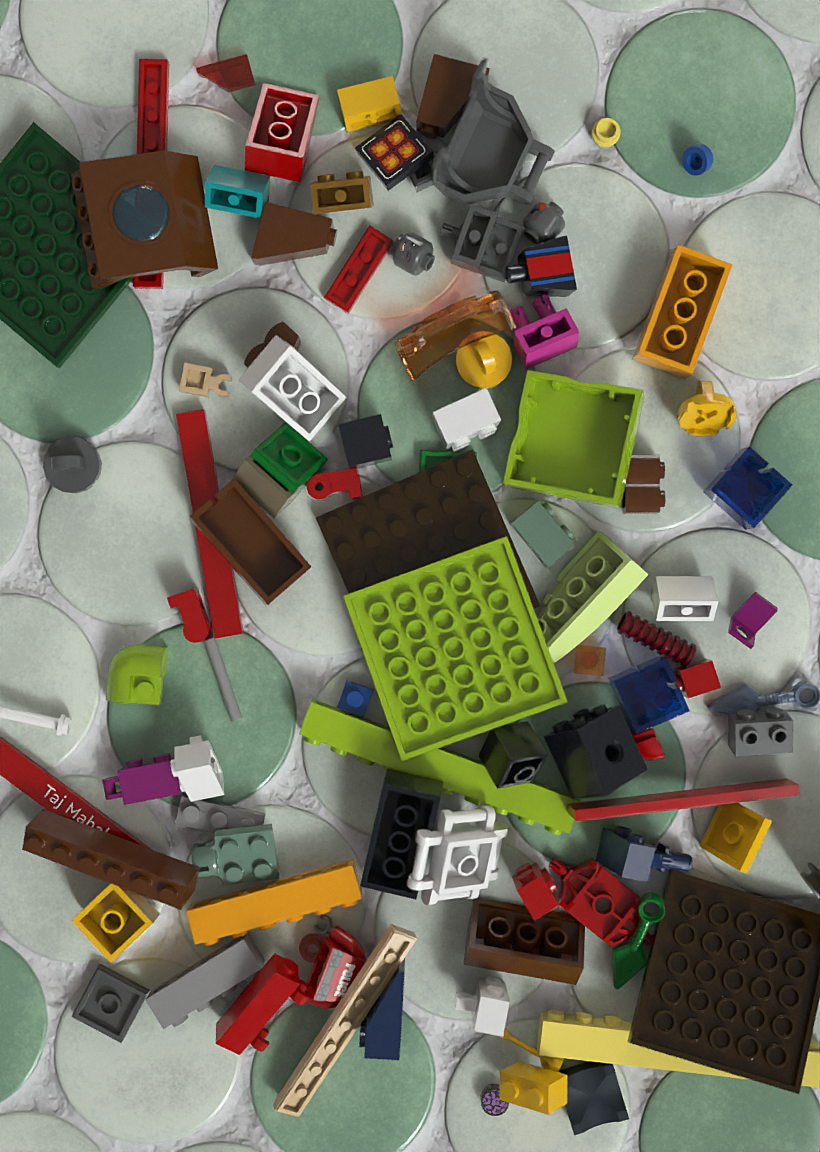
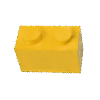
(533, 1087)

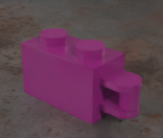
(143, 780)

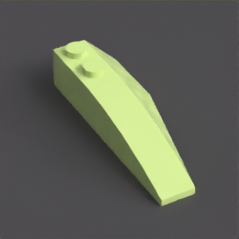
(587, 594)

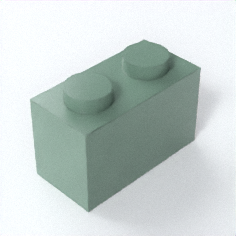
(542, 533)

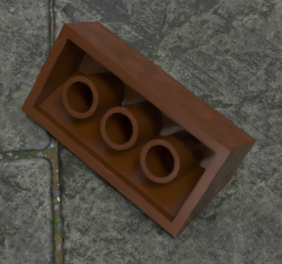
(510, 941)

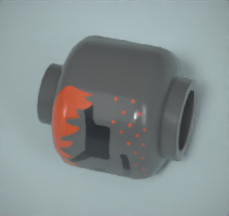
(543, 222)

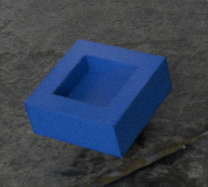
(355, 698)

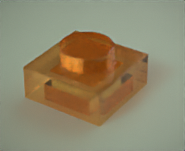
(589, 660)

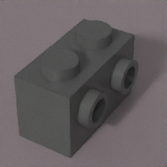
(760, 732)

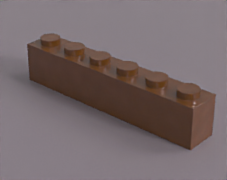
(111, 859)

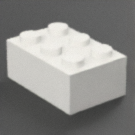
(292, 388)

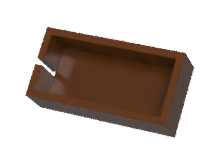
(250, 542)

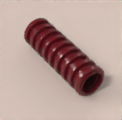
(656, 639)

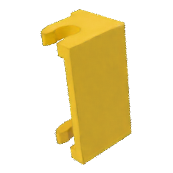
(369, 104)

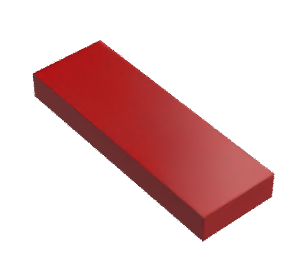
(358, 269)

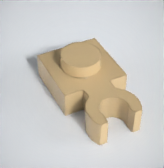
(200, 380)

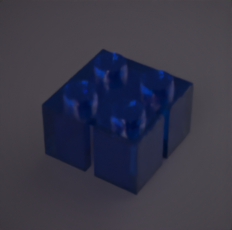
(745, 491)
(646, 696)

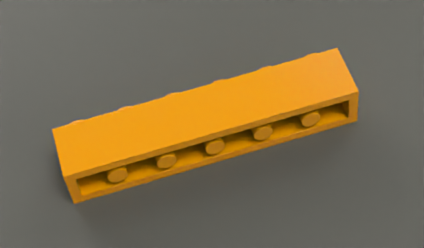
(274, 902)

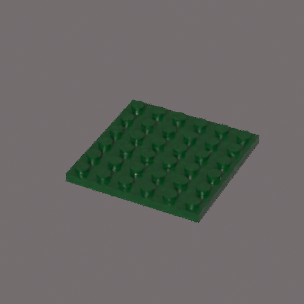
(42, 251)

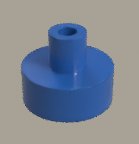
(697, 159)

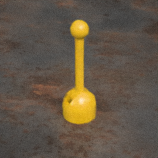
(547, 1062)

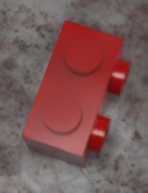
(535, 889)

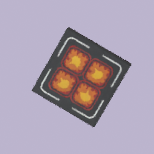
(394, 152)

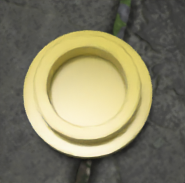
(606, 132)

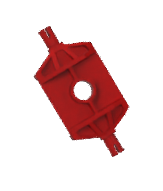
(584, 886)

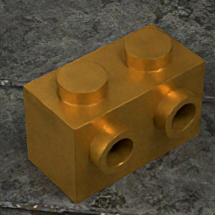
(341, 194)

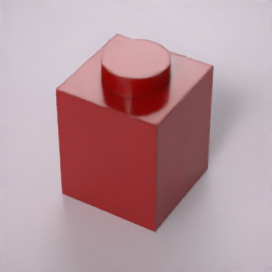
(697, 678)

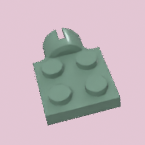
(238, 855)

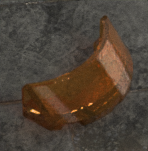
(453, 329)

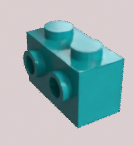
(237, 191)

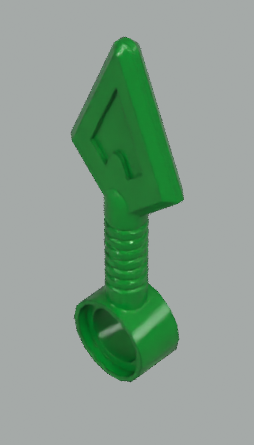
(630, 958)

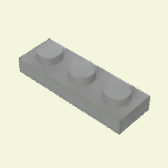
(213, 816)

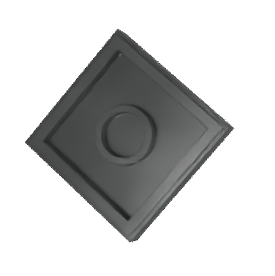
(110, 1003)

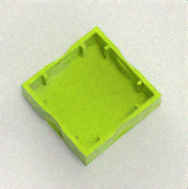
(574, 439)

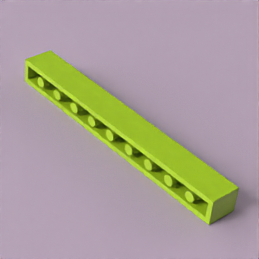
(459, 772)

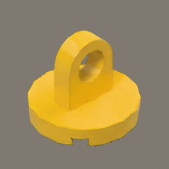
(484, 362)
(706, 411)

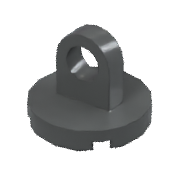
(72, 464)

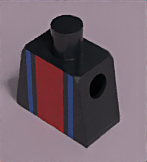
(544, 269)

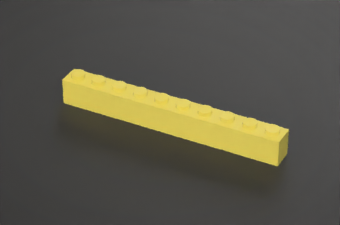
(606, 1042)

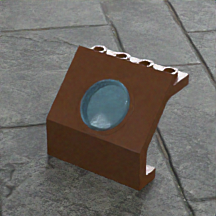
(143, 216)

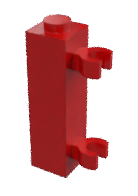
(258, 1003)

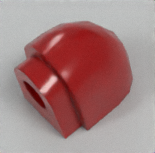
(649, 745)

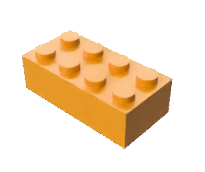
(682, 312)

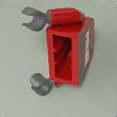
(335, 966)

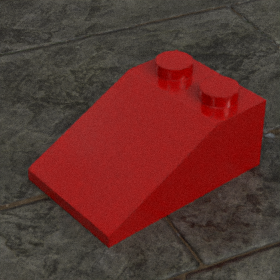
(281, 132)

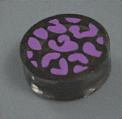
(491, 1100)

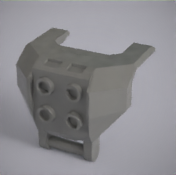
(489, 149)

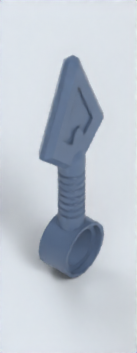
(747, 699)

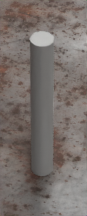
(223, 680)

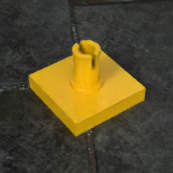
(735, 835)

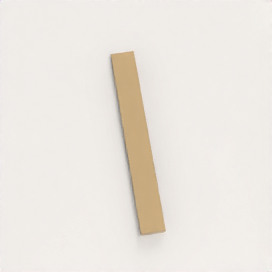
(345, 1020)

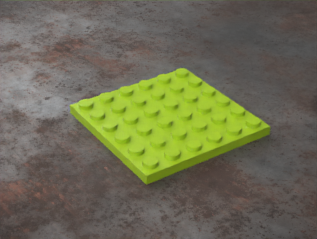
(455, 648)

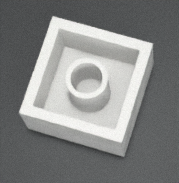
(466, 419)

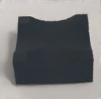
(593, 1096)

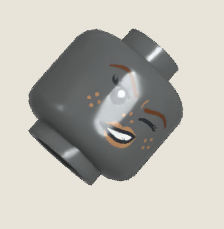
(412, 253)

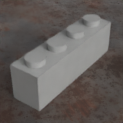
(204, 981)

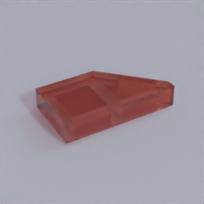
(229, 74)

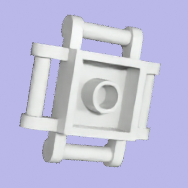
(462, 855)

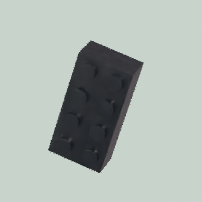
(404, 807)

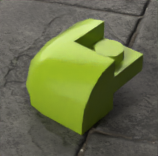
(137, 675)

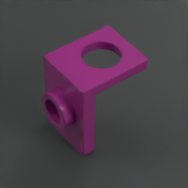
(751, 618)

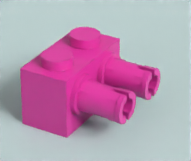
(545, 338)

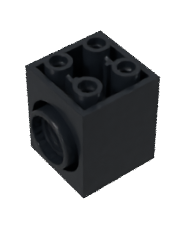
(595, 752)

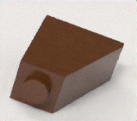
(445, 95)
(291, 235)

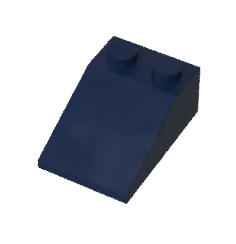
(382, 1029)

